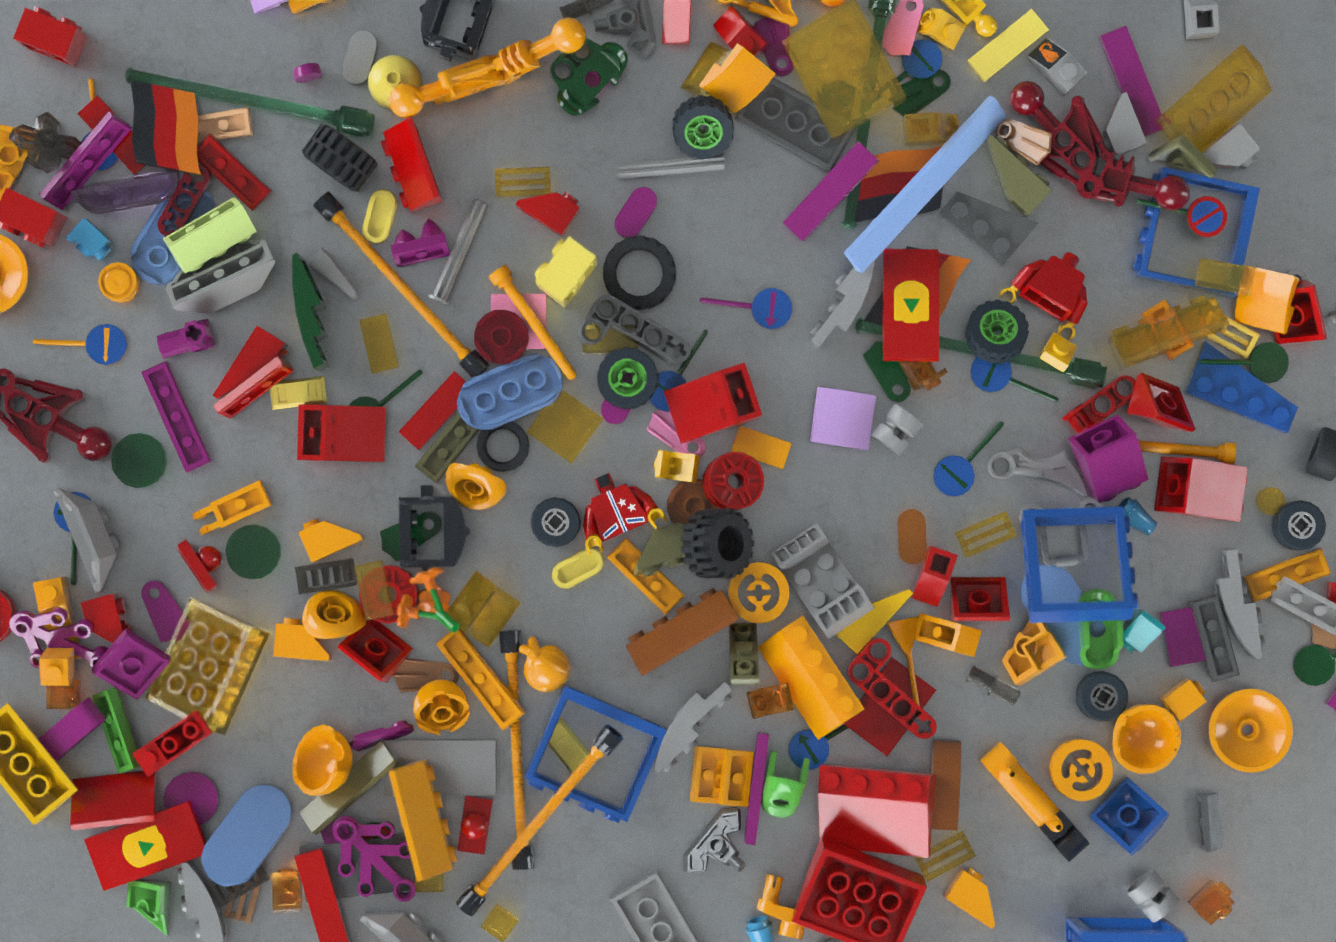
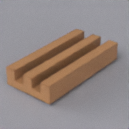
(238, 915)

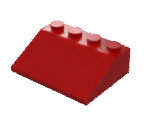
(876, 809)
(857, 896)

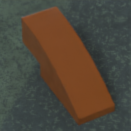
(947, 767)

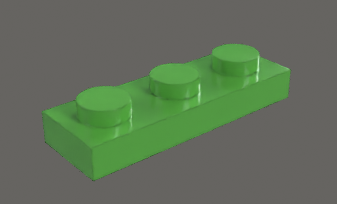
(117, 730)

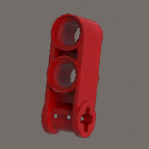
(1087, 412)

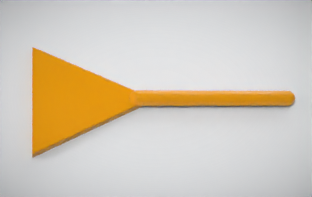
(904, 633)

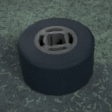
(1092, 696)

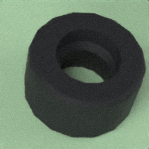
(1323, 455)

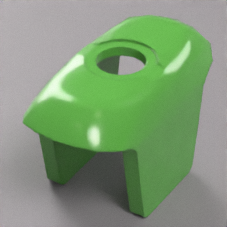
(1103, 650)
(783, 789)

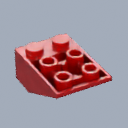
(713, 403)
(341, 433)

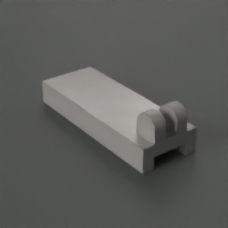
(1305, 604)

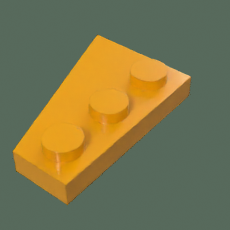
(11, 159)

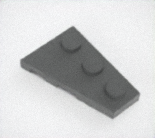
(987, 226)

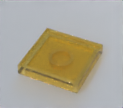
(565, 426)

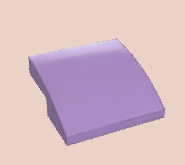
(842, 418)

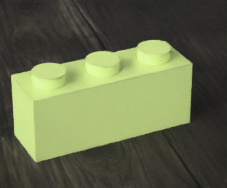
(210, 235)

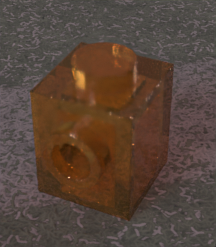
(1212, 901)

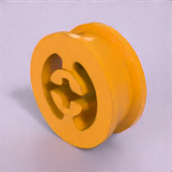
(758, 569)
(1096, 754)

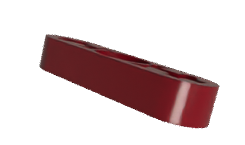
(172, 203)

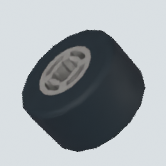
(562, 517)
(1288, 523)

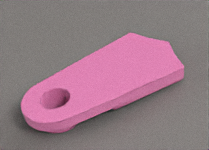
(902, 28)
(664, 429)

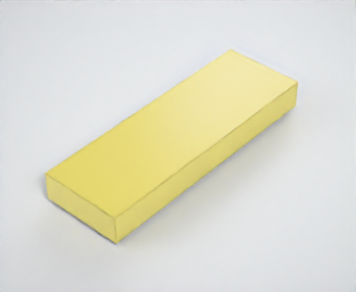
(1008, 45)

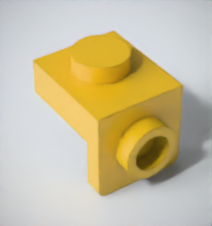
(941, 27)
(1058, 352)
(677, 466)

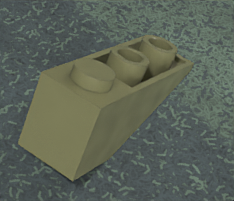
(1018, 183)

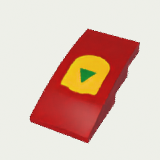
(910, 305)
(146, 847)

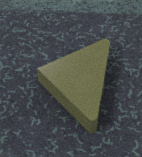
(1184, 156)

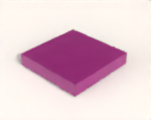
(1181, 637)
(131, 664)

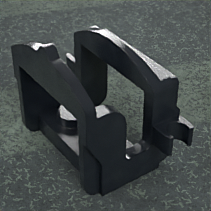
(431, 21)
(454, 530)

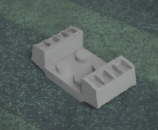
(822, 581)

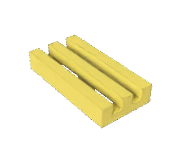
(1250, 345)

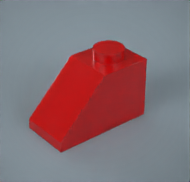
(738, 30)
(551, 210)

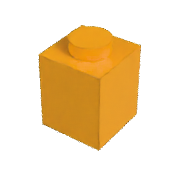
(57, 666)
(1183, 698)

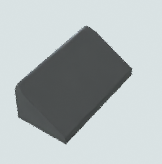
(1209, 822)

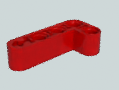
(894, 693)

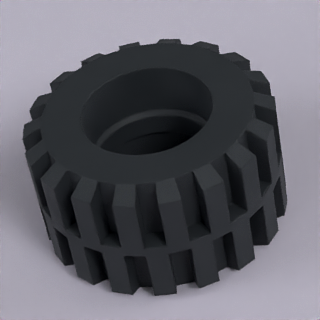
(339, 157)
(717, 543)

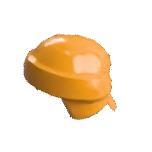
(545, 666)

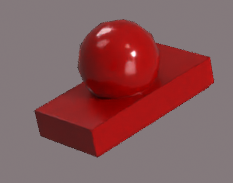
(201, 563)
(475, 824)

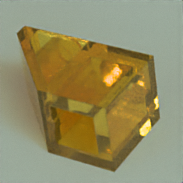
(928, 128)

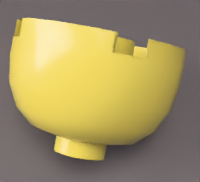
(389, 73)

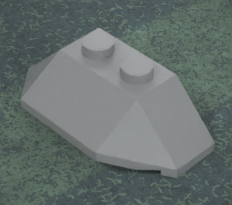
(222, 278)
(90, 535)
(398, 927)

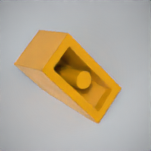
(326, 538)
(947, 635)
(295, 642)
(971, 895)

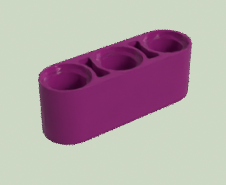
(72, 729)

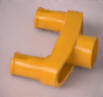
(771, 907)

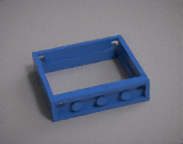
(1241, 237)
(1080, 610)
(586, 800)
(1121, 930)

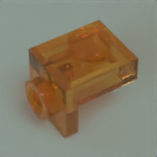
(922, 374)
(770, 700)
(286, 891)

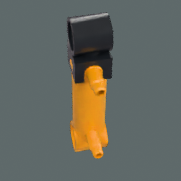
(1034, 802)

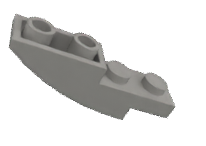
(853, 289)
(1240, 616)
(680, 733)
(201, 904)

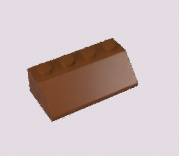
(681, 632)

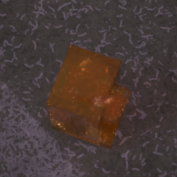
(63, 695)

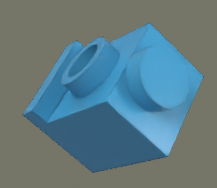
(90, 240)

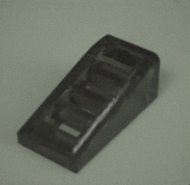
(348, 572)
(222, 901)

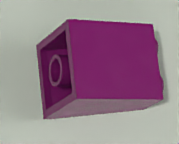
(1109, 458)

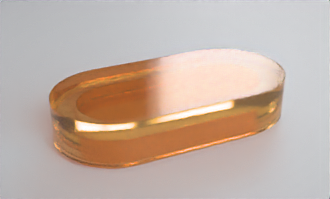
(911, 536)

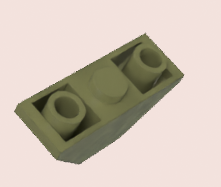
(661, 550)
(743, 654)

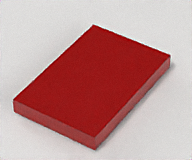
(874, 722)
(113, 800)

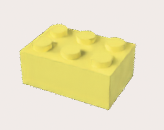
(566, 271)

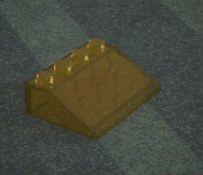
(844, 69)
(208, 665)

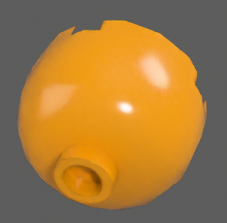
(440, 707)

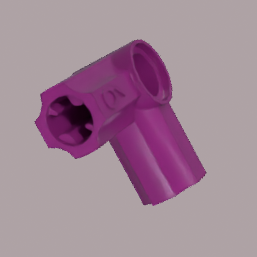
(193, 337)

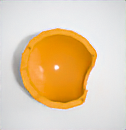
(1146, 738)
(322, 761)

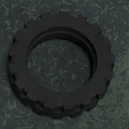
(633, 244)

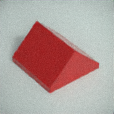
(1307, 318)
(1160, 404)
(979, 599)
(376, 650)

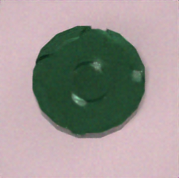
(139, 460)
(253, 551)

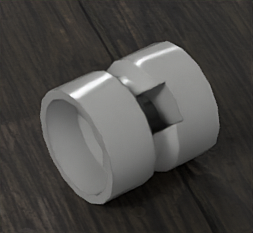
(903, 422)
(1147, 887)

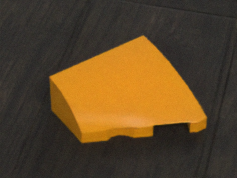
(1032, 653)

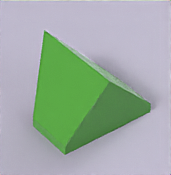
(151, 900)

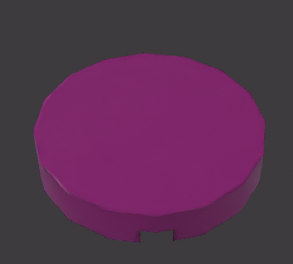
(198, 789)

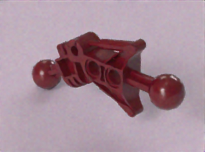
(1117, 176)
(91, 442)

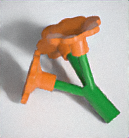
(432, 602)

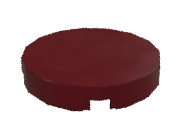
(501, 337)

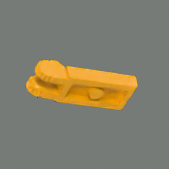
(235, 506)

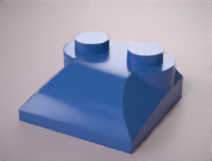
(1130, 816)

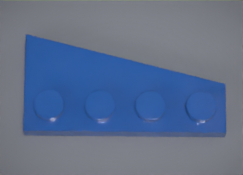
(1238, 391)

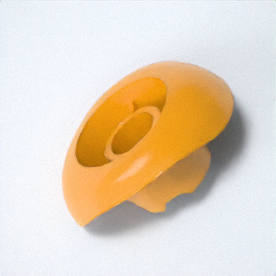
(474, 486)
(332, 615)

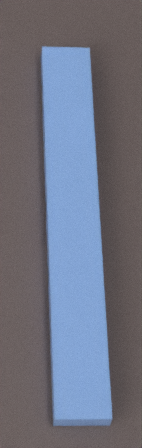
(925, 184)

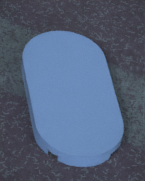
(149, 251)
(510, 391)
(1060, 587)
(246, 835)

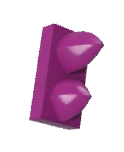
(429, 246)

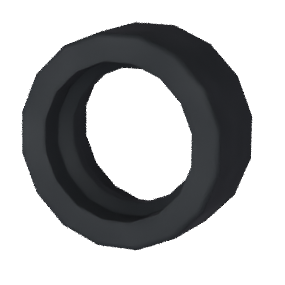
(509, 465)

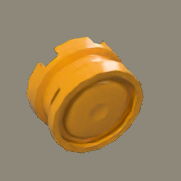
(119, 282)

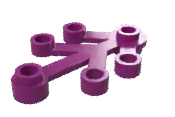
(54, 638)
(371, 855)

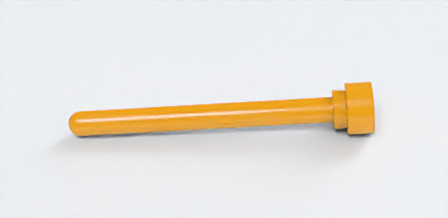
(503, 279)
(1224, 452)

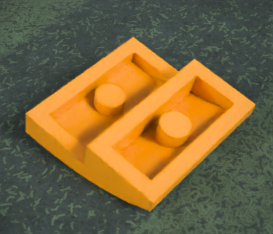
(738, 79)
(1269, 301)
(721, 776)

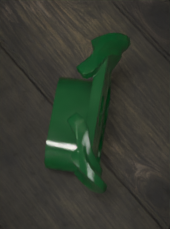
(574, 94)

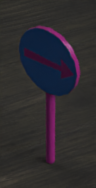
(769, 308)

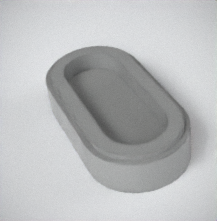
(359, 57)

